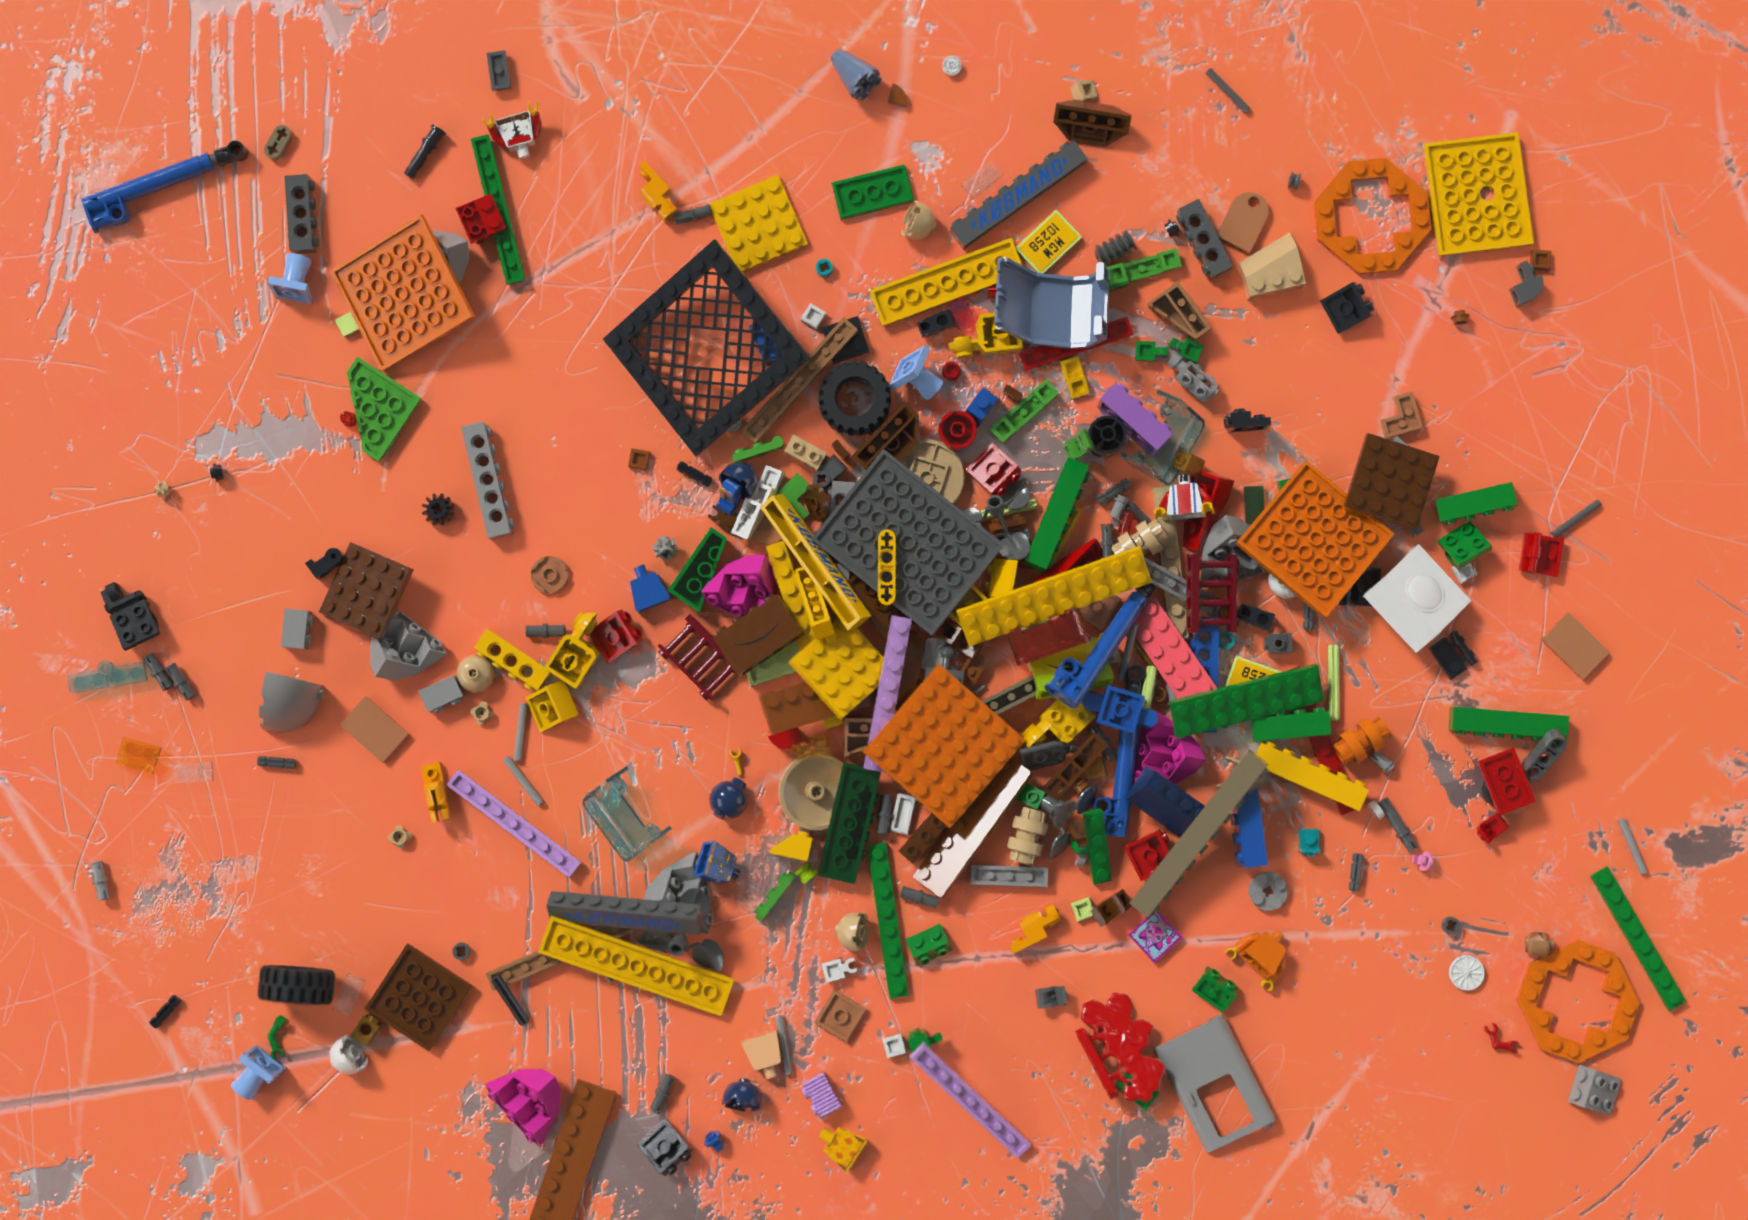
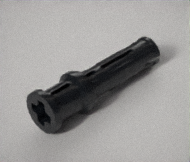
(428, 144)

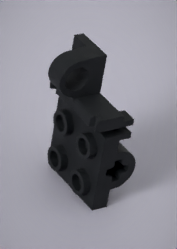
(130, 616)

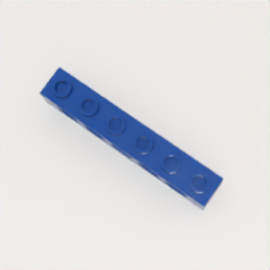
(1212, 649)

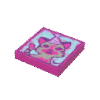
(1155, 936)

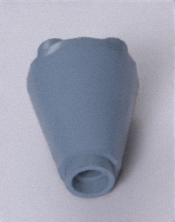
(855, 74)

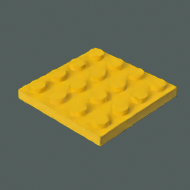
(758, 223)
(840, 668)

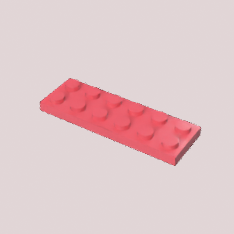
(1171, 652)

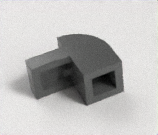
(1529, 287)

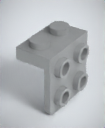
(1594, 1090)

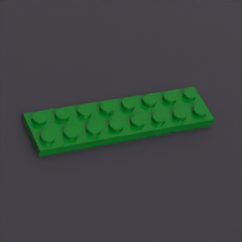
(1246, 701)

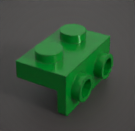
(929, 945)

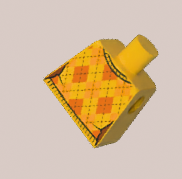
(842, 1146)

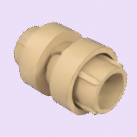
(1152, 534)
(1029, 827)

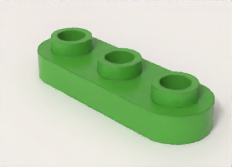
(774, 895)

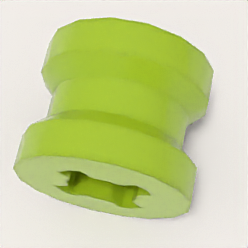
(805, 872)

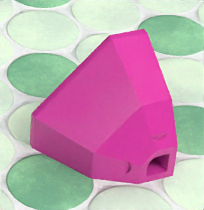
(741, 585)
(1166, 754)
(529, 1100)

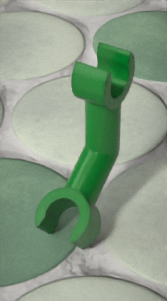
(278, 1023)

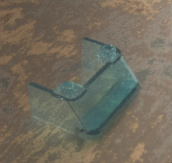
(1186, 430)
(618, 820)

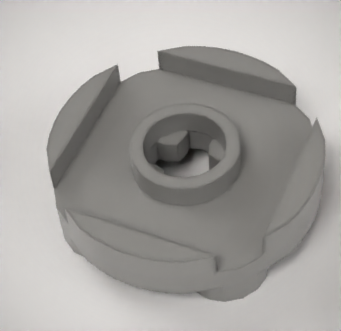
(1258, 897)

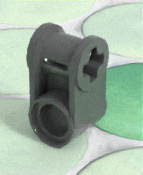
(831, 470)

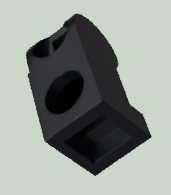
(936, 323)
(325, 564)
(1255, 617)

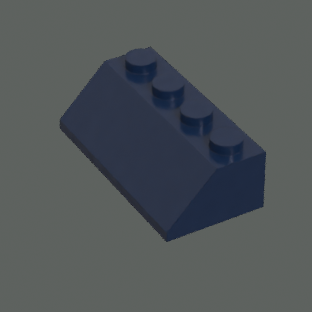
(1164, 801)

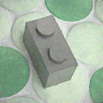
(297, 629)
(441, 694)

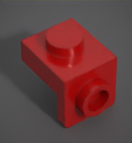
(1491, 827)

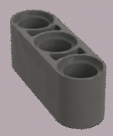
(1544, 746)

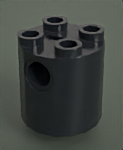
(1114, 434)

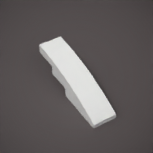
(751, 513)

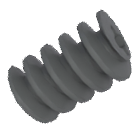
(1115, 247)

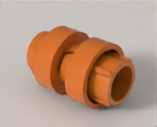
(1356, 744)

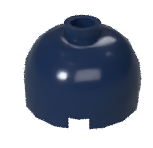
(741, 474)
(742, 1096)

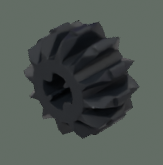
(433, 514)

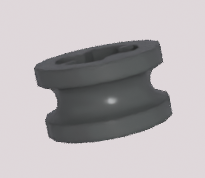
(1294, 180)
(1444, 924)
(455, 951)

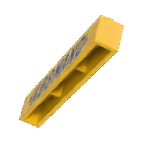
(815, 561)

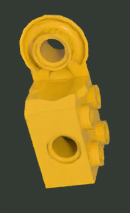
(989, 340)
(575, 655)
(1060, 722)

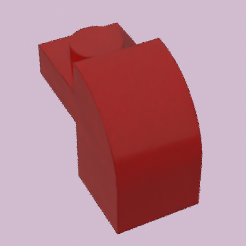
(786, 738)

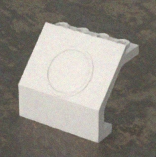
(1417, 598)

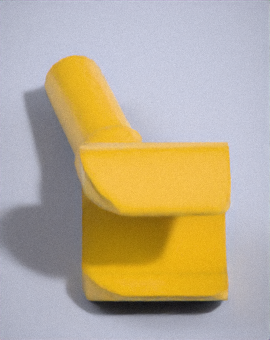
(737, 761)

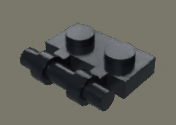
(1448, 658)

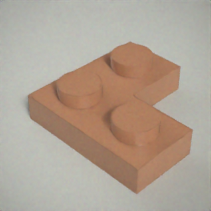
(1407, 418)

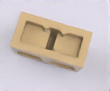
(805, 453)

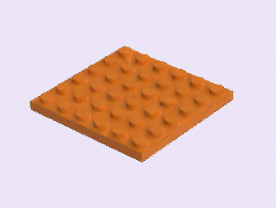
(402, 293)
(1314, 540)
(944, 745)

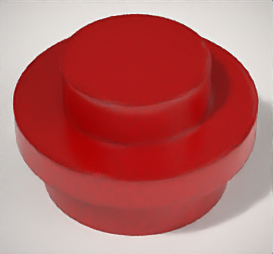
(951, 371)

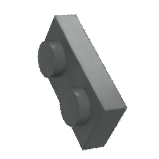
(498, 70)

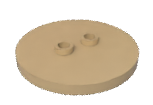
(937, 467)

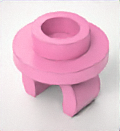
(1424, 861)

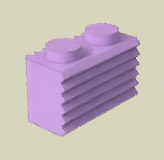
(821, 1095)

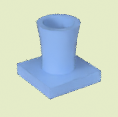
(292, 285)
(912, 370)
(259, 1068)

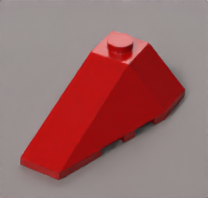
(1219, 489)
(1084, 555)

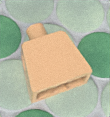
(764, 1052)

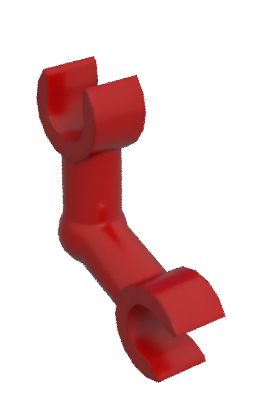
(1495, 1041)

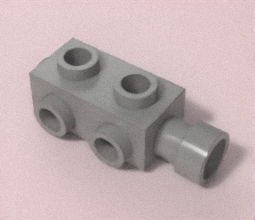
(1194, 381)

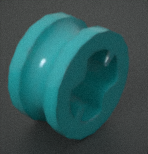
(826, 273)
(1229, 645)

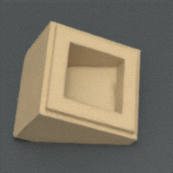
(1084, 91)

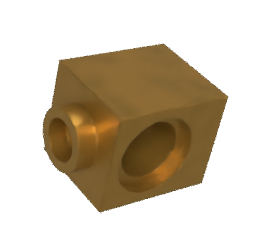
(1188, 463)
(358, 1033)

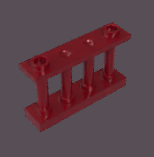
(1195, 583)
(705, 639)

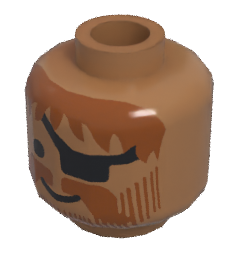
(1538, 944)

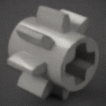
(665, 547)

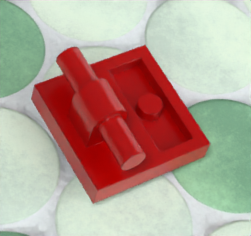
(480, 219)
(1541, 554)

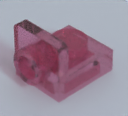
(961, 313)

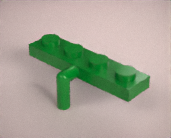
(1096, 846)

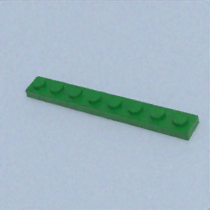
(492, 185)
(887, 920)
(1637, 938)

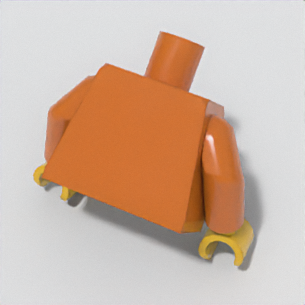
(1264, 954)

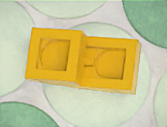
(1074, 377)

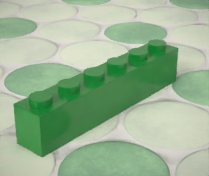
(1056, 515)
(1505, 723)

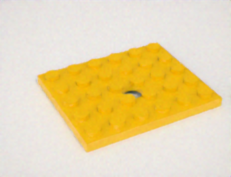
(1460, 215)

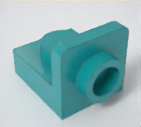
(1309, 842)

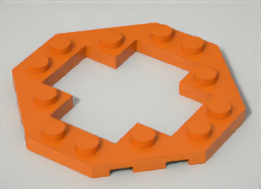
(1398, 184)
(1595, 1039)

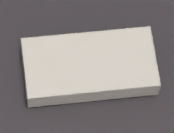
(902, 814)

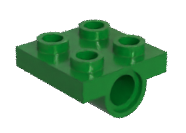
(1464, 545)

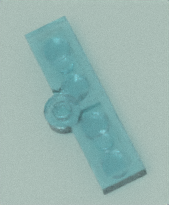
(107, 676)

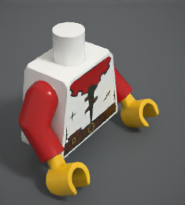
(517, 130)

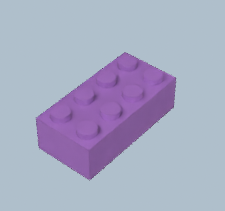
(1138, 422)

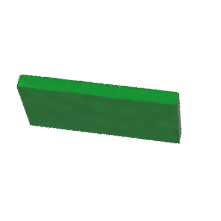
(872, 192)

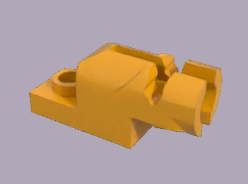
(656, 193)
(435, 791)
(1033, 928)

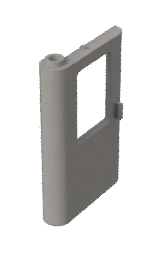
(1201, 1058)

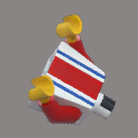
(1184, 501)

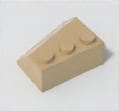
(1273, 269)

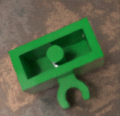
(917, 1037)

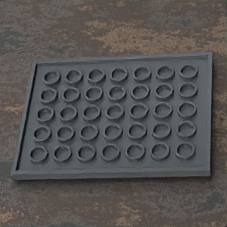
(936, 542)

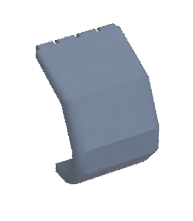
(1052, 307)

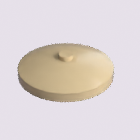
(809, 791)

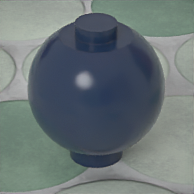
(728, 799)

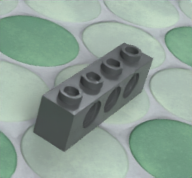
(294, 185)
(1196, 211)

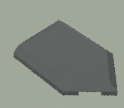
(1045, 754)

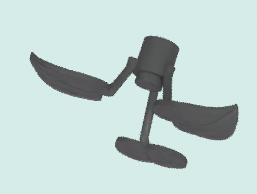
(1016, 497)
(1061, 812)
(705, 954)

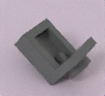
(1051, 996)

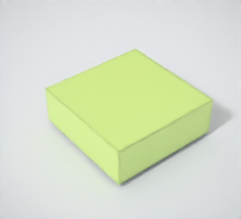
(347, 324)
(1082, 909)

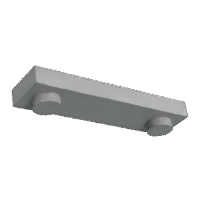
(1009, 875)

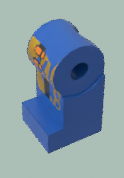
(729, 496)

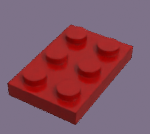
(1506, 781)

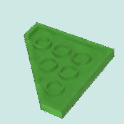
(379, 406)

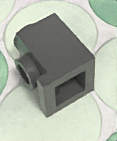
(1286, 643)

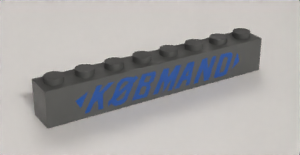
(1018, 195)
(626, 912)

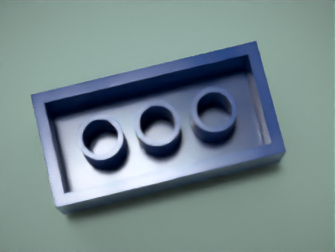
(1249, 832)

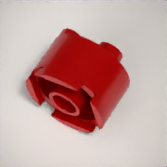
(958, 420)

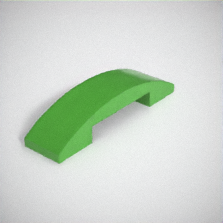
(1144, 267)
(1024, 411)
(1079, 445)

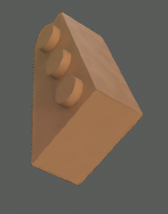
(1181, 311)
(857, 733)

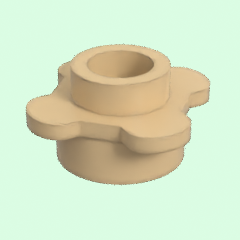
(162, 489)
(481, 718)
(394, 836)

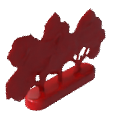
(1124, 1042)

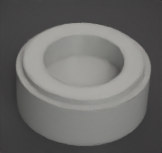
(1080, 860)

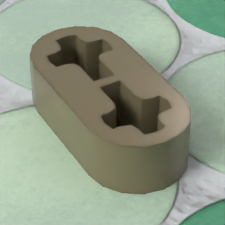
(274, 140)

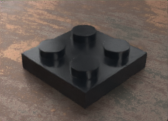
(855, 347)

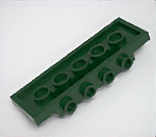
(849, 823)

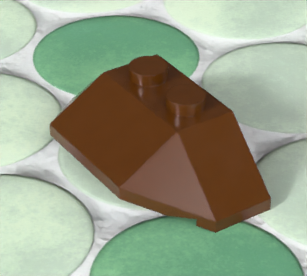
(1091, 122)
(896, 436)

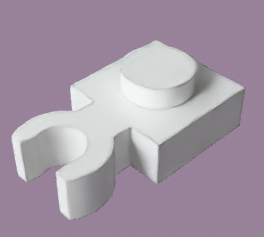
(835, 969)

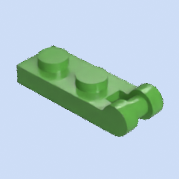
(758, 450)

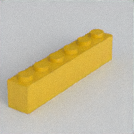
(1313, 777)

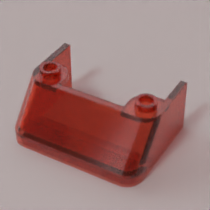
(1048, 637)

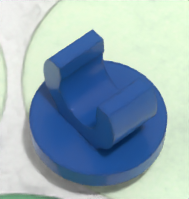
(712, 1139)

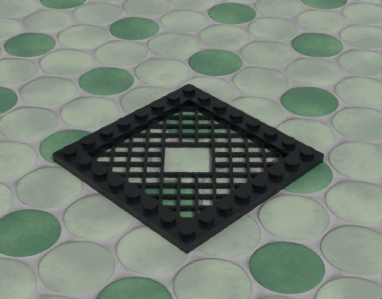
(768, 380)

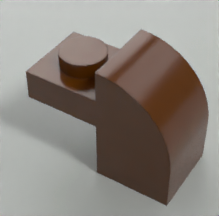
(955, 636)
(1111, 907)

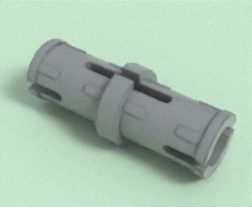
(100, 880)

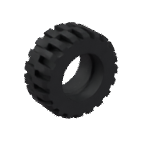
(854, 424)
(296, 985)

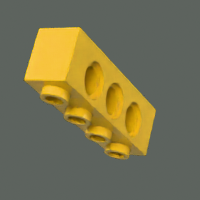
(814, 605)
(490, 639)

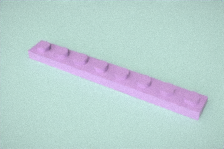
(889, 679)
(514, 823)
(970, 1100)

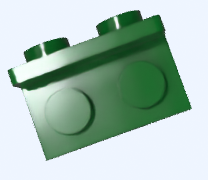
(1215, 989)

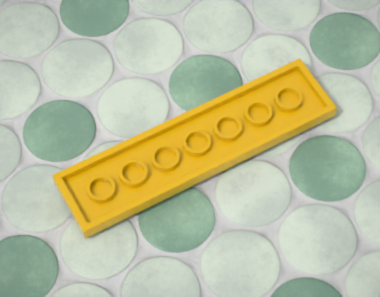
(941, 283)

